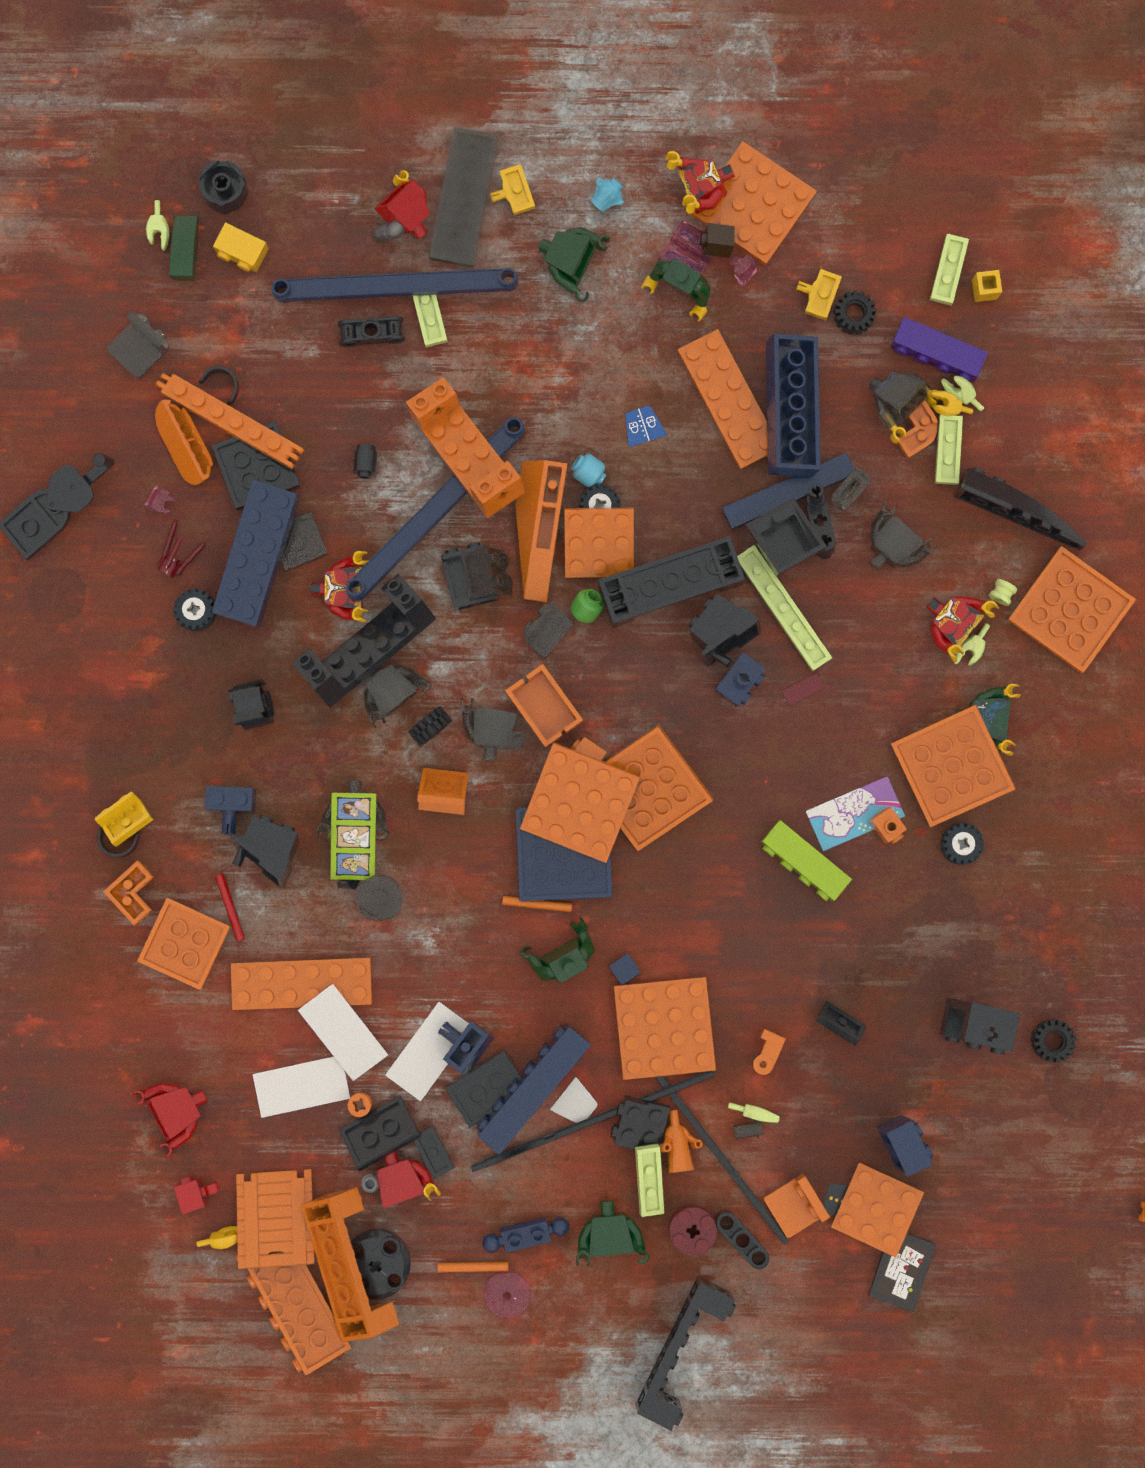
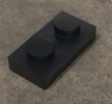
(840, 1023)
(433, 1152)

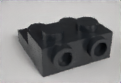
(639, 1122)

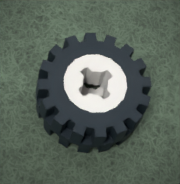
(602, 494)
(198, 617)
(954, 839)

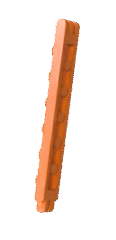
(229, 420)

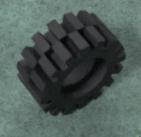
(854, 299)
(430, 726)
(1067, 1040)

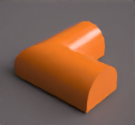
(124, 892)

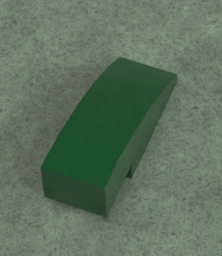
(184, 248)

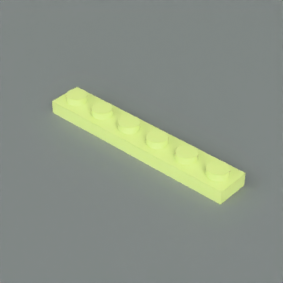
(783, 608)

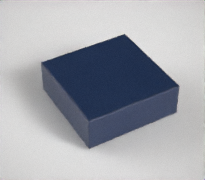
(624, 969)

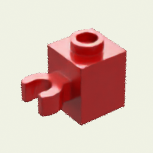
(192, 1194)

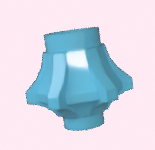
(607, 194)

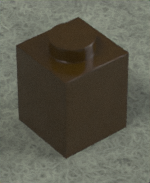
(718, 240)

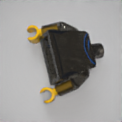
(898, 398)

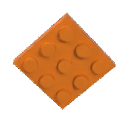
(598, 541)
(184, 943)
(877, 1209)

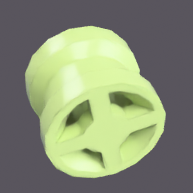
(1003, 592)

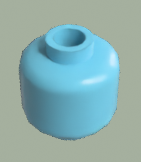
(588, 470)

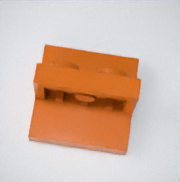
(443, 791)

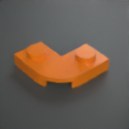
(922, 434)

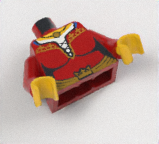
(701, 181)
(334, 588)
(956, 621)

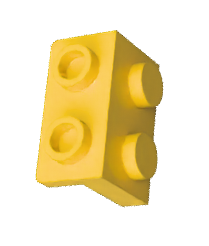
(124, 818)

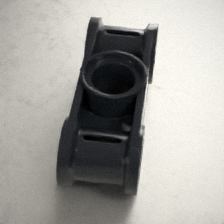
(384, 331)

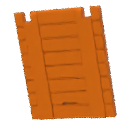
(273, 1220)

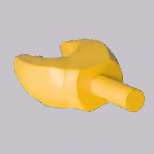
(952, 405)
(221, 1239)

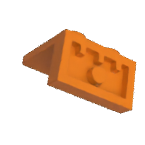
(795, 1206)

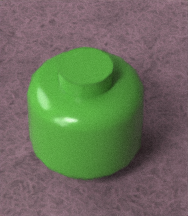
(587, 605)

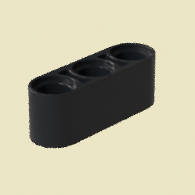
(747, 1249)

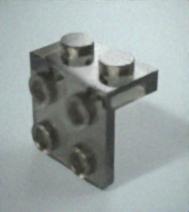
(138, 345)

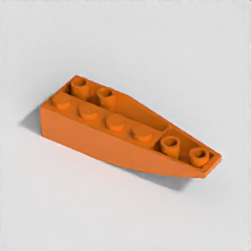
(538, 523)

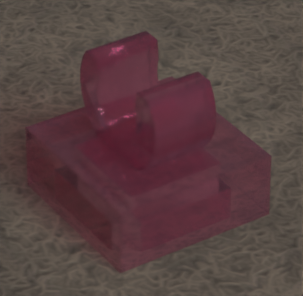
(743, 268)
(157, 499)

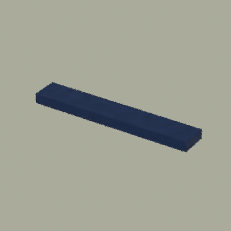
(794, 487)

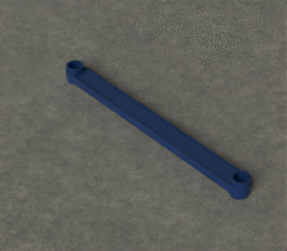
(395, 285)
(424, 520)

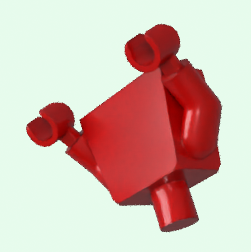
(173, 1112)

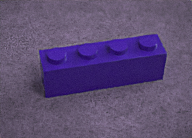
(938, 350)

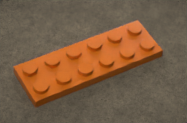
(727, 398)
(298, 982)

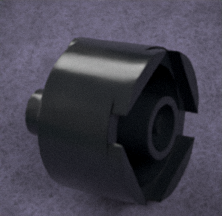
(226, 174)
(252, 704)

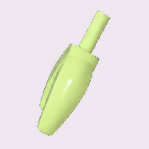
(155, 224)
(965, 393)
(975, 645)
(755, 1112)

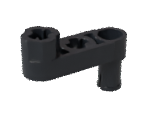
(818, 509)

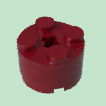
(700, 1241)

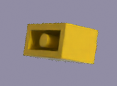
(240, 247)

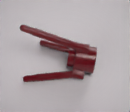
(168, 563)

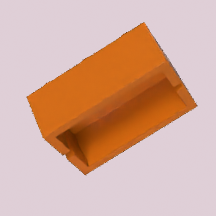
(544, 706)

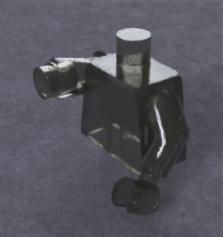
(491, 729)

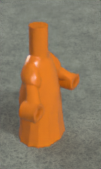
(677, 1145)

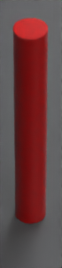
(230, 908)

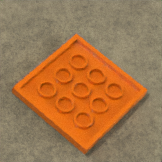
(759, 202)
(1071, 609)
(953, 766)
(666, 787)
(580, 802)
(664, 1028)

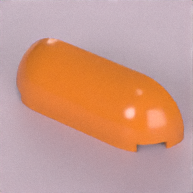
(183, 442)

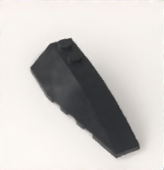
(1011, 504)

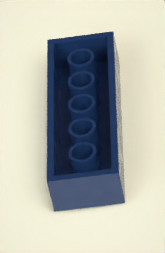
(793, 405)
(256, 553)
(533, 1088)

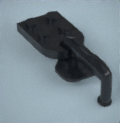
(34, 522)

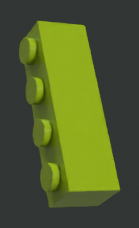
(806, 861)

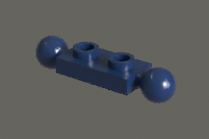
(525, 1234)

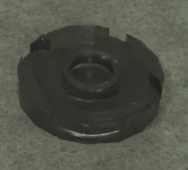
(379, 897)

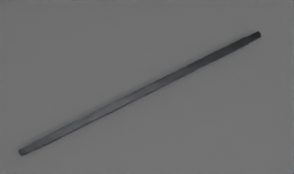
(586, 1123)
(723, 1160)

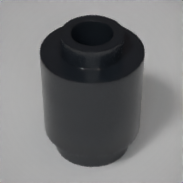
(365, 461)

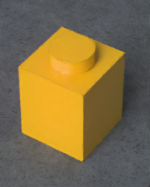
(986, 286)

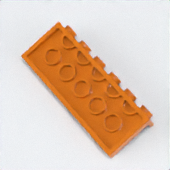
(299, 1314)

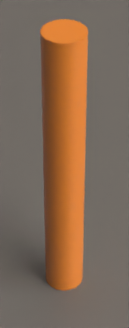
(537, 904)
(472, 1267)

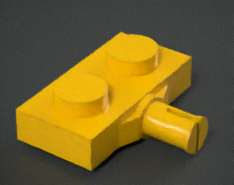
(515, 190)
(820, 293)

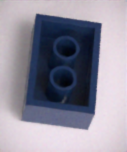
(905, 1146)

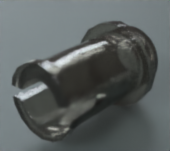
(748, 1130)

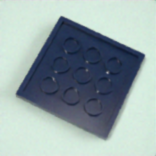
(556, 871)

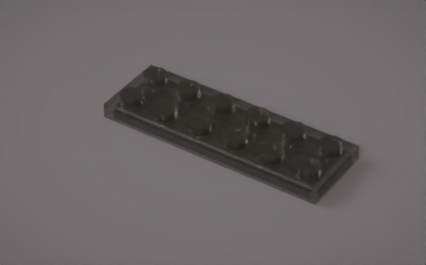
(463, 197)

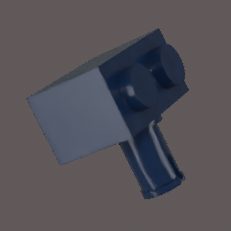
(740, 680)
(230, 802)
(466, 1047)

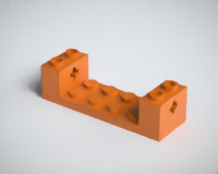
(464, 448)
(339, 1267)

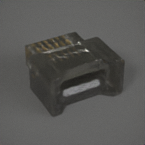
(850, 489)

